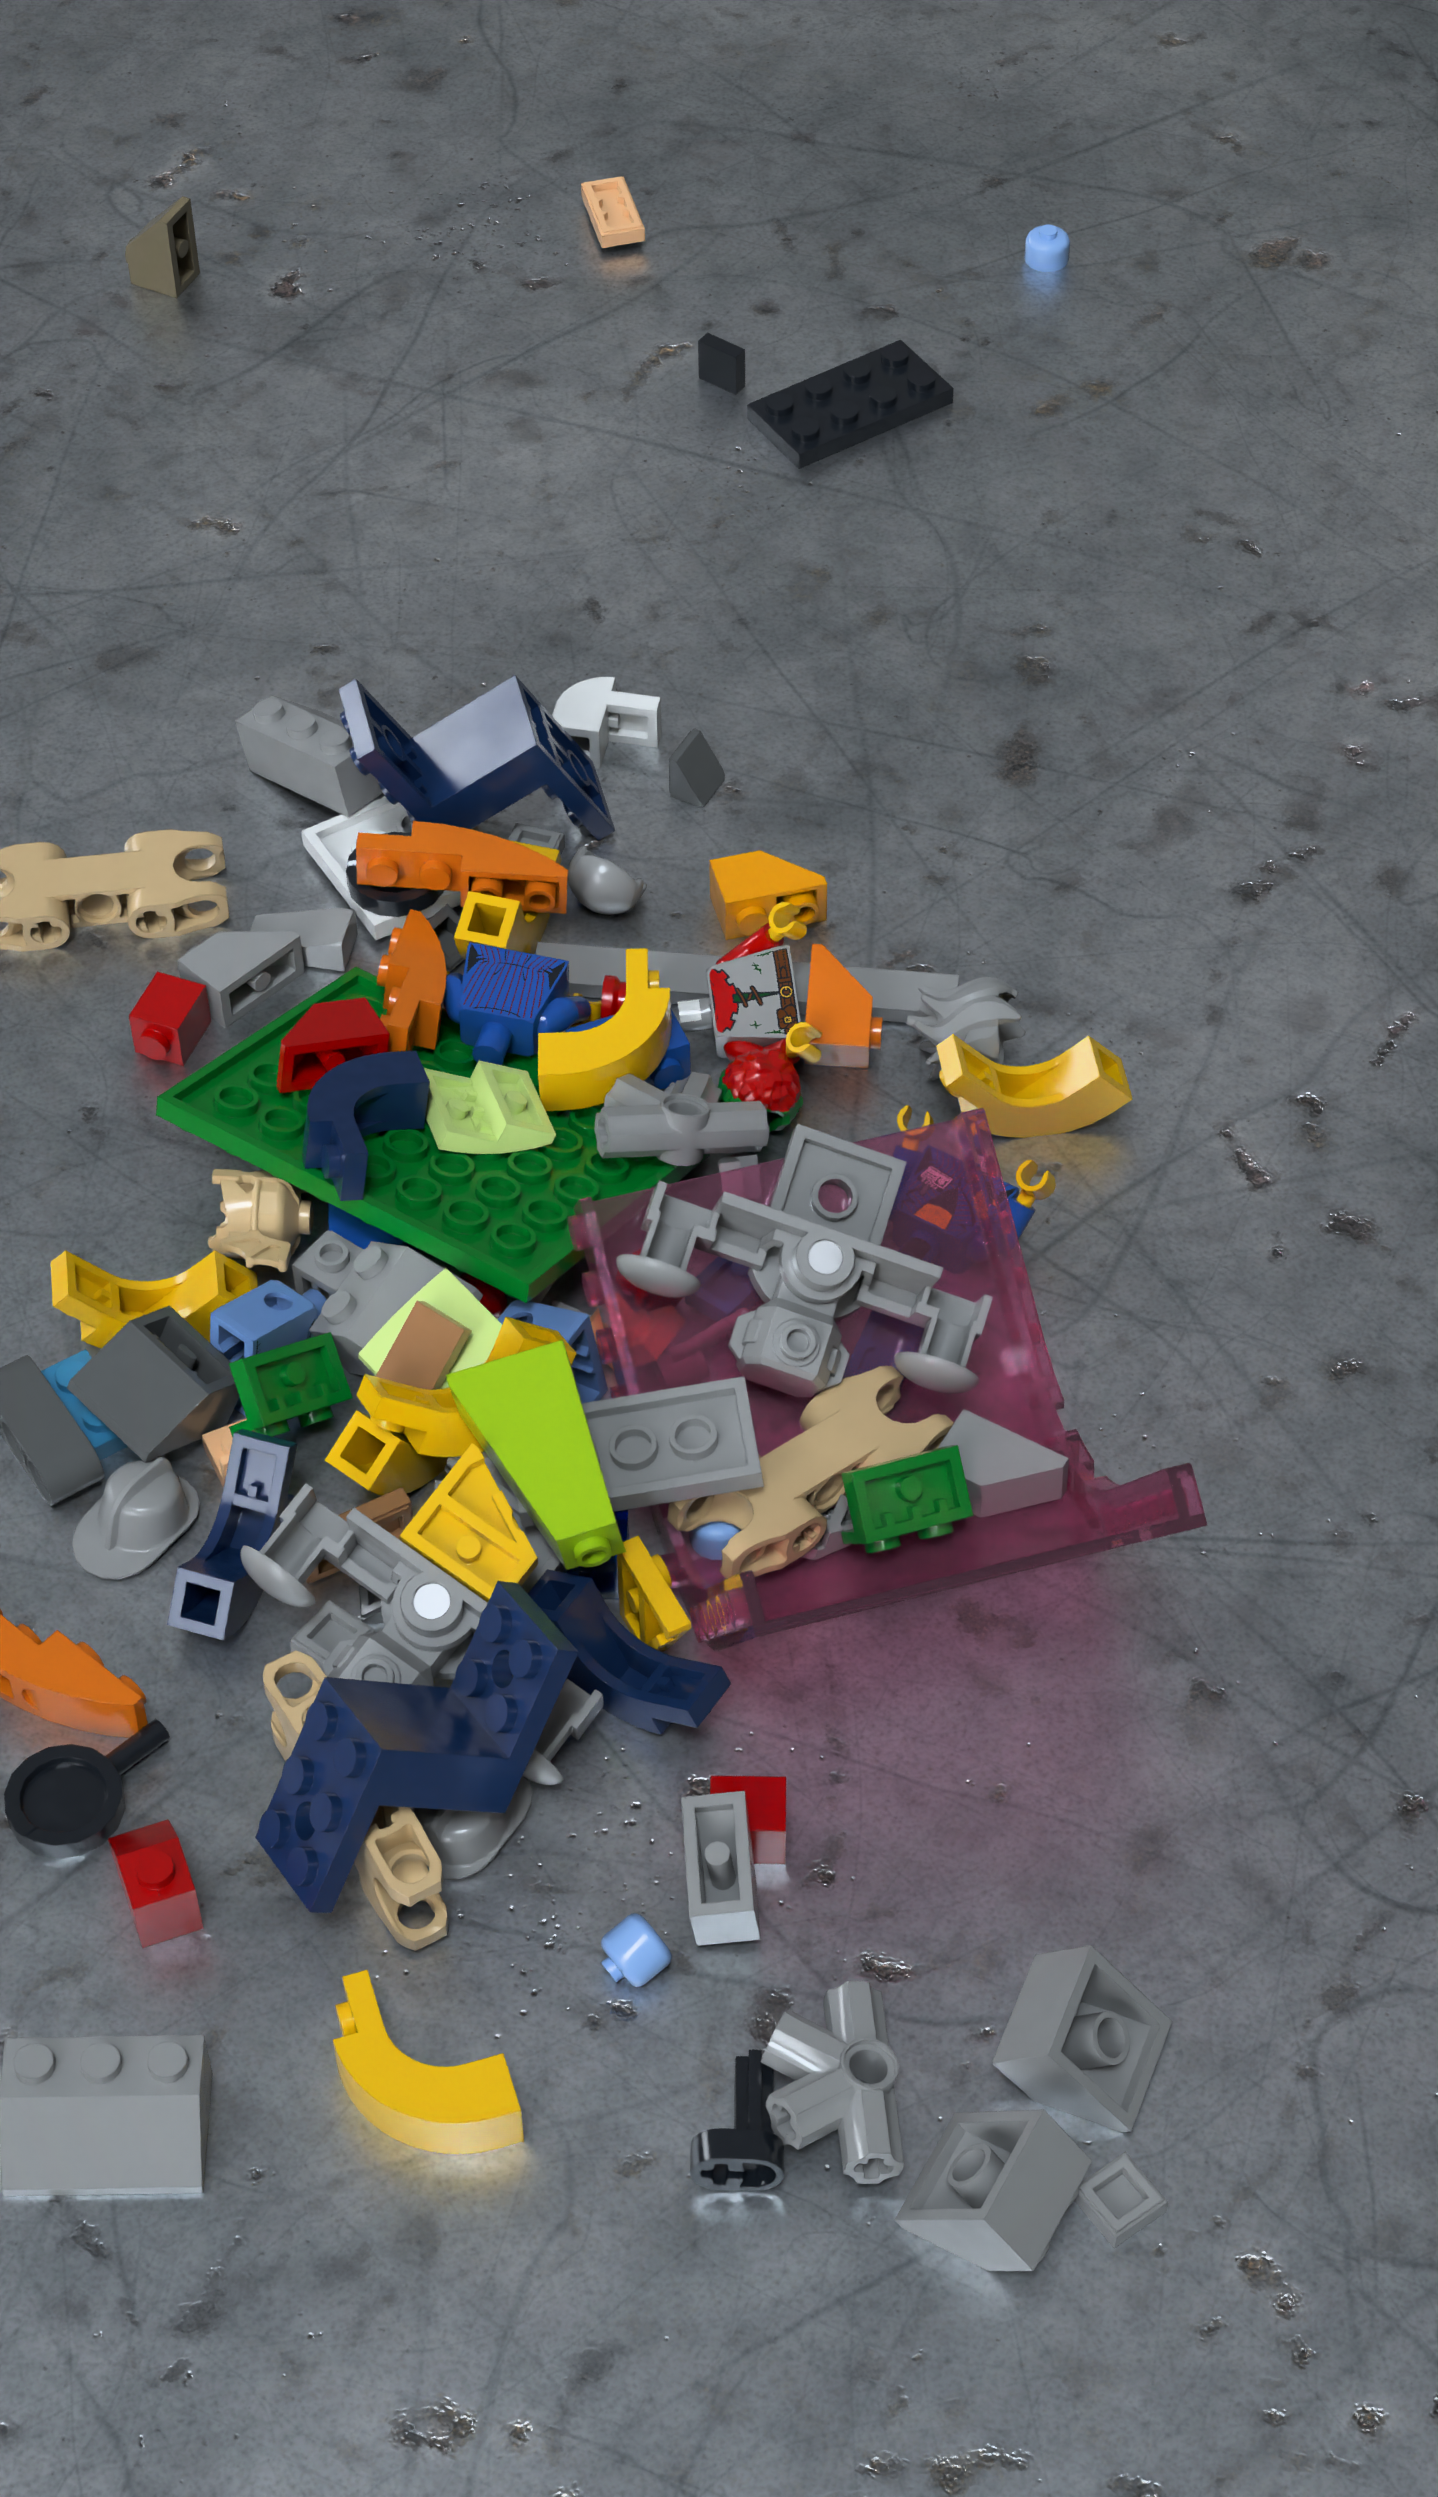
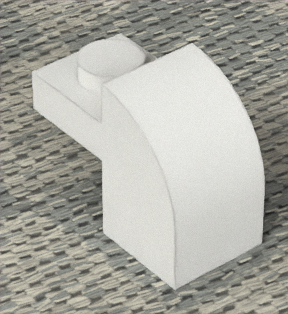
(599, 714)

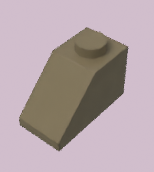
(165, 251)

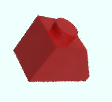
(326, 1038)
(156, 1883)

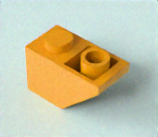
(753, 882)

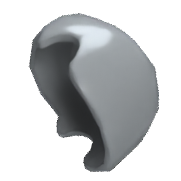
(602, 884)

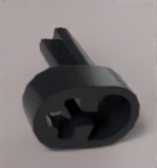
(750, 2153)

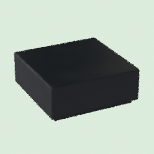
(721, 363)

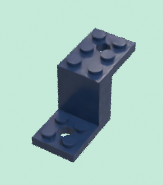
(475, 759)
(415, 1745)

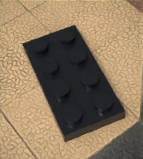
(849, 404)

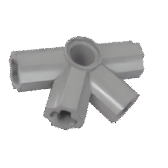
(677, 1125)
(827, 2083)

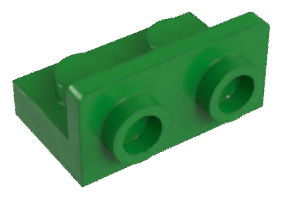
(289, 1384)
(906, 1496)

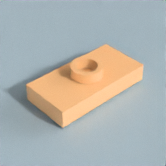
(612, 212)

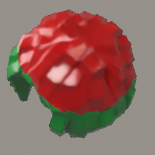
(764, 1078)

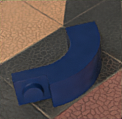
(356, 1101)
(213, 1588)
(635, 1679)

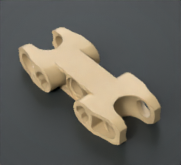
(141, 886)
(803, 1477)
(395, 1848)

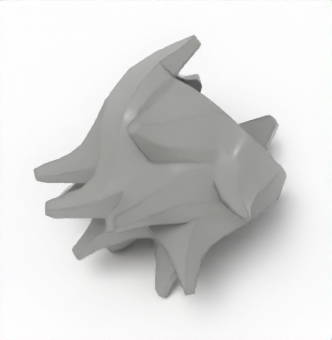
(972, 1012)

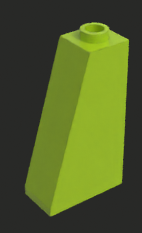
(540, 1441)

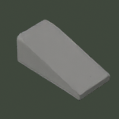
(324, 934)

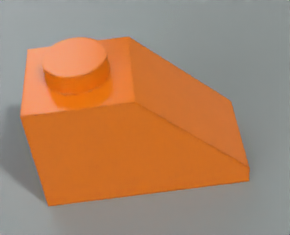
(841, 1012)

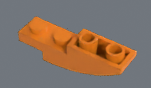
(462, 861)
(413, 985)
(67, 1683)

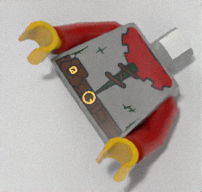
(755, 995)

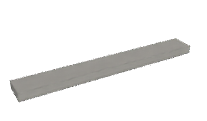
(893, 991)

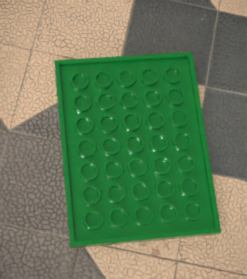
(478, 1212)

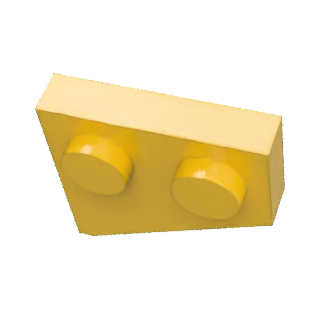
(471, 1529)
(646, 1597)

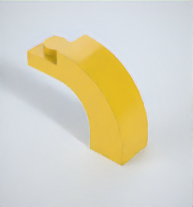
(501, 920)
(584, 1065)
(1037, 1098)
(109, 1302)
(431, 1416)
(381, 1458)
(416, 2103)

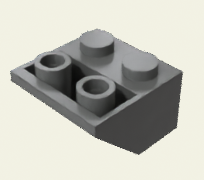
(158, 1384)

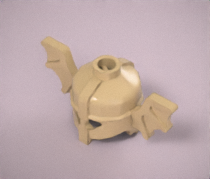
(261, 1218)

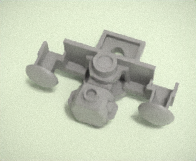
(813, 1270)
(423, 1608)

